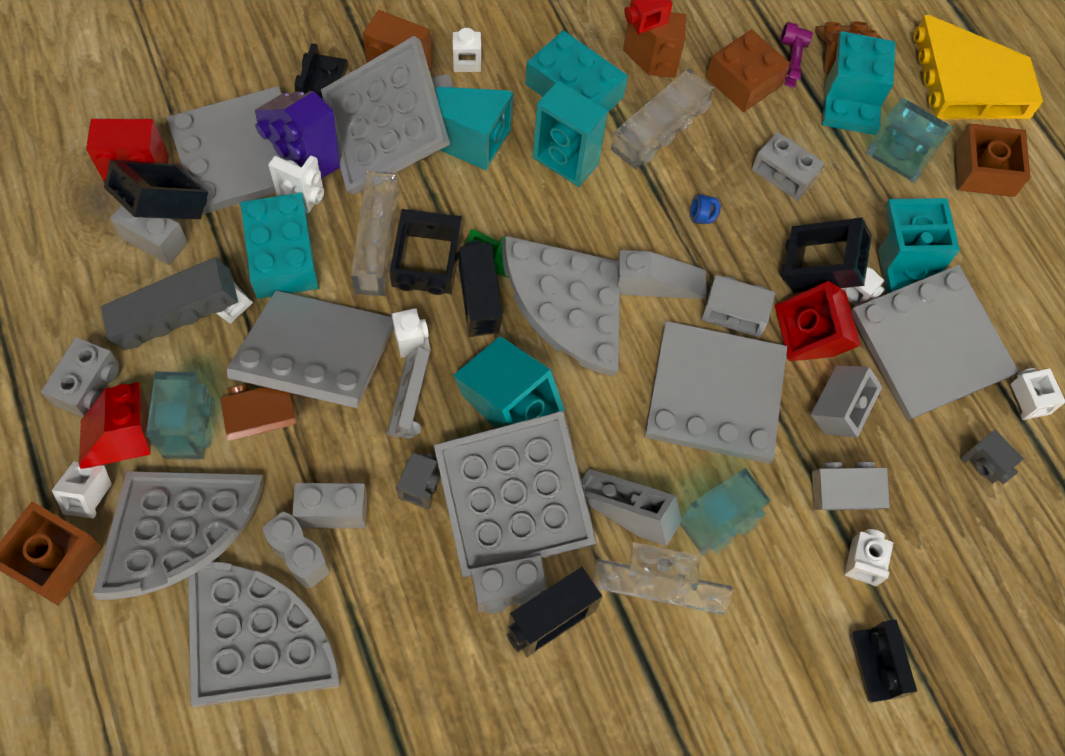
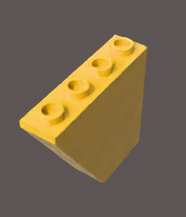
(974, 75)

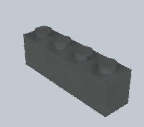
(169, 304)

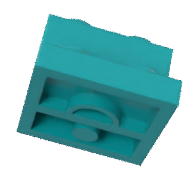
(858, 83)
(919, 241)

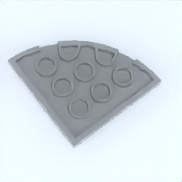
(567, 300)
(172, 528)
(252, 639)

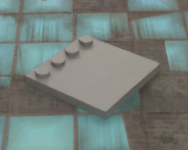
(386, 114)
(225, 150)
(933, 342)
(312, 349)
(717, 392)
(514, 493)

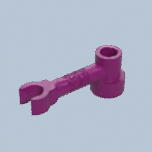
(797, 39)

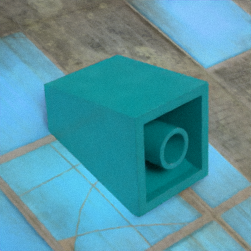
(475, 122)
(508, 385)

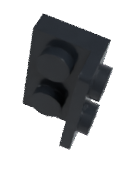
(319, 71)
(883, 662)

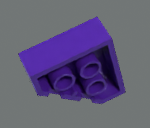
(300, 128)

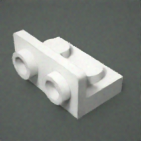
(292, 179)

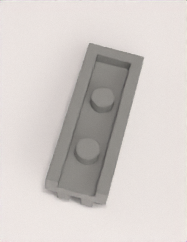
(405, 403)

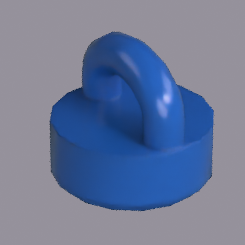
(701, 209)

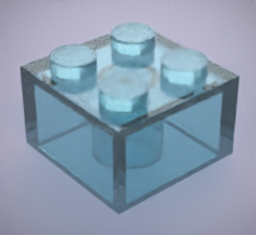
(908, 139)
(180, 415)
(725, 512)

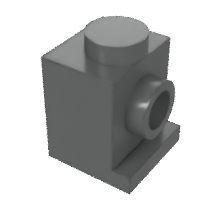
(994, 458)
(419, 479)

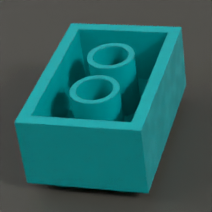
(576, 67)
(569, 133)
(278, 245)

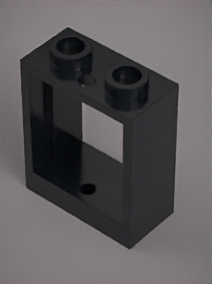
(155, 190)
(428, 226)
(845, 275)
(479, 289)
(553, 612)

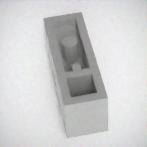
(658, 276)
(633, 506)

